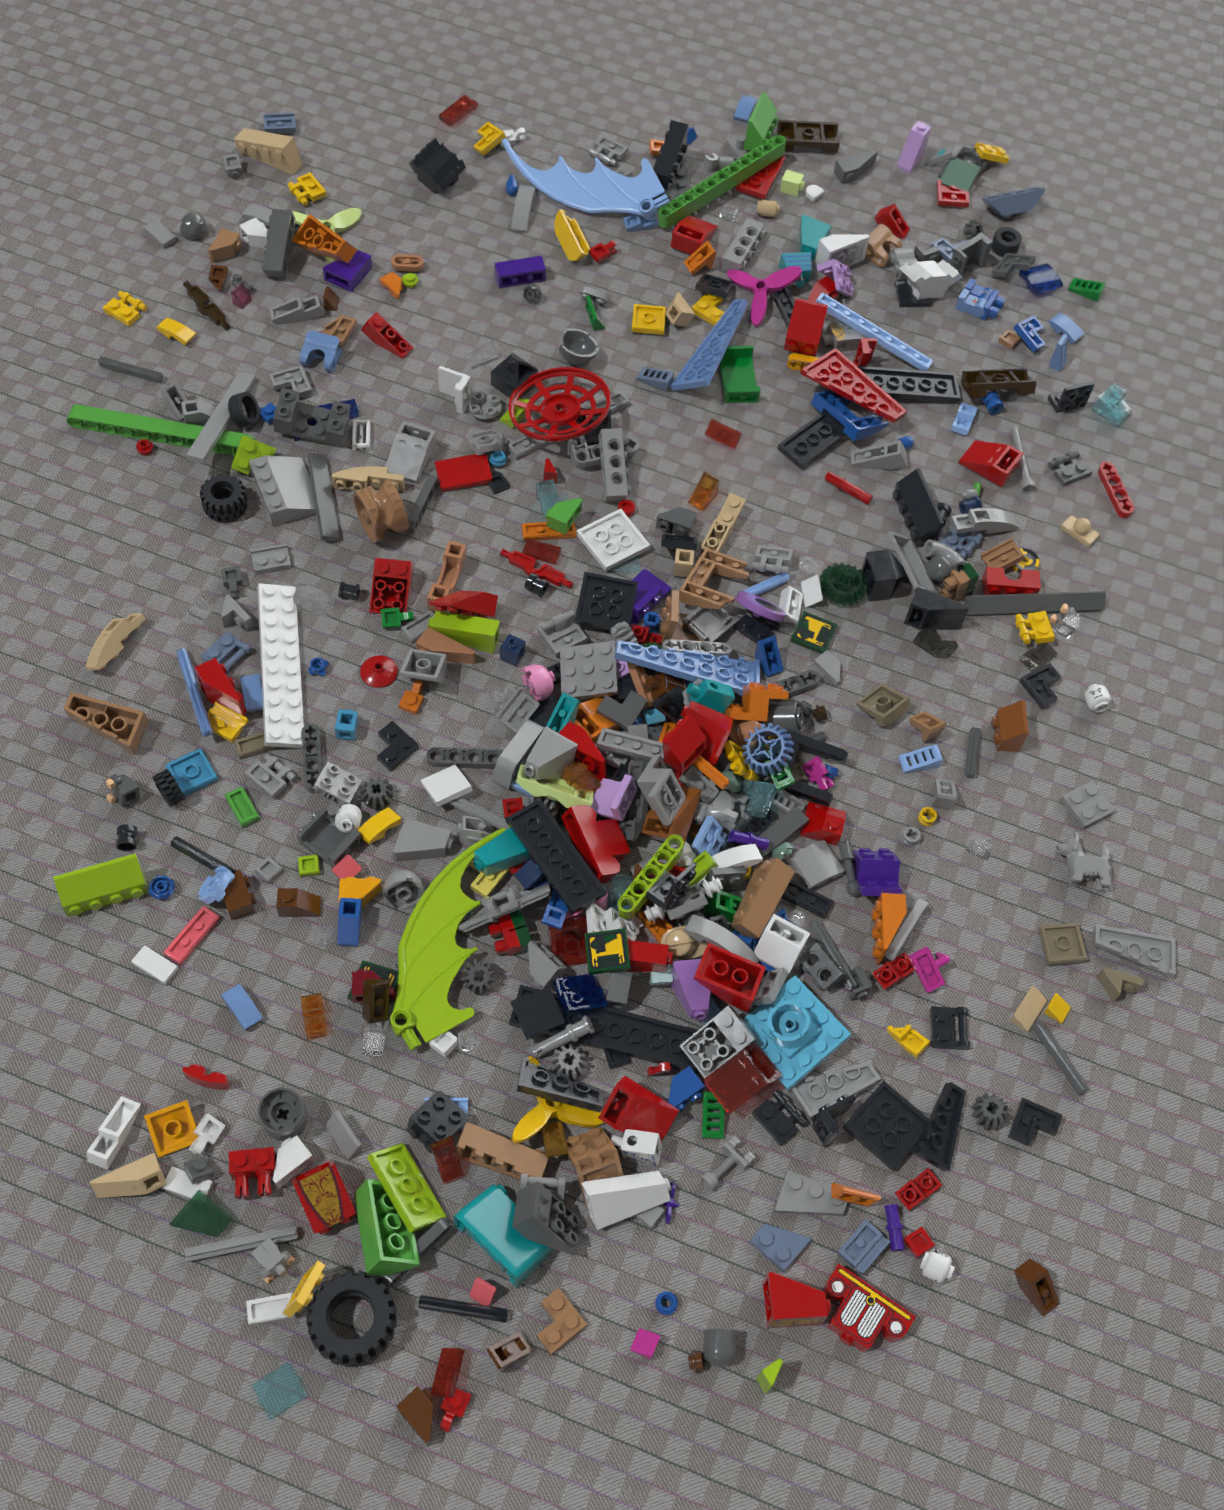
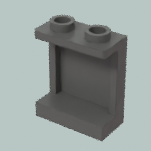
(972, 251)
(325, 839)

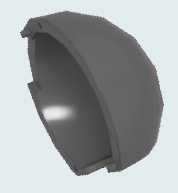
(578, 346)

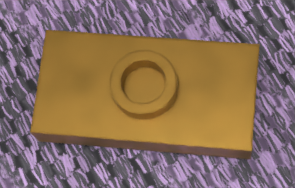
(554, 1139)

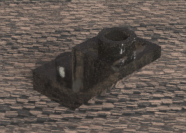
(931, 643)

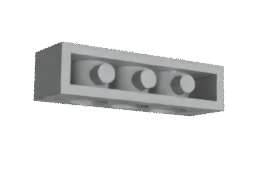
(743, 245)
(613, 491)

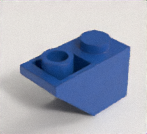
(349, 921)
(685, 1088)

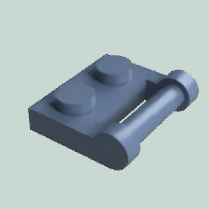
(224, 648)

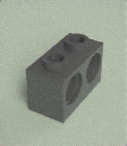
(825, 963)

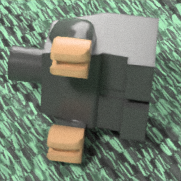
(124, 789)

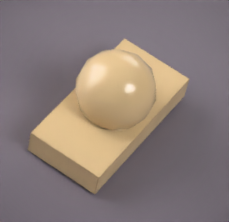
(1080, 530)

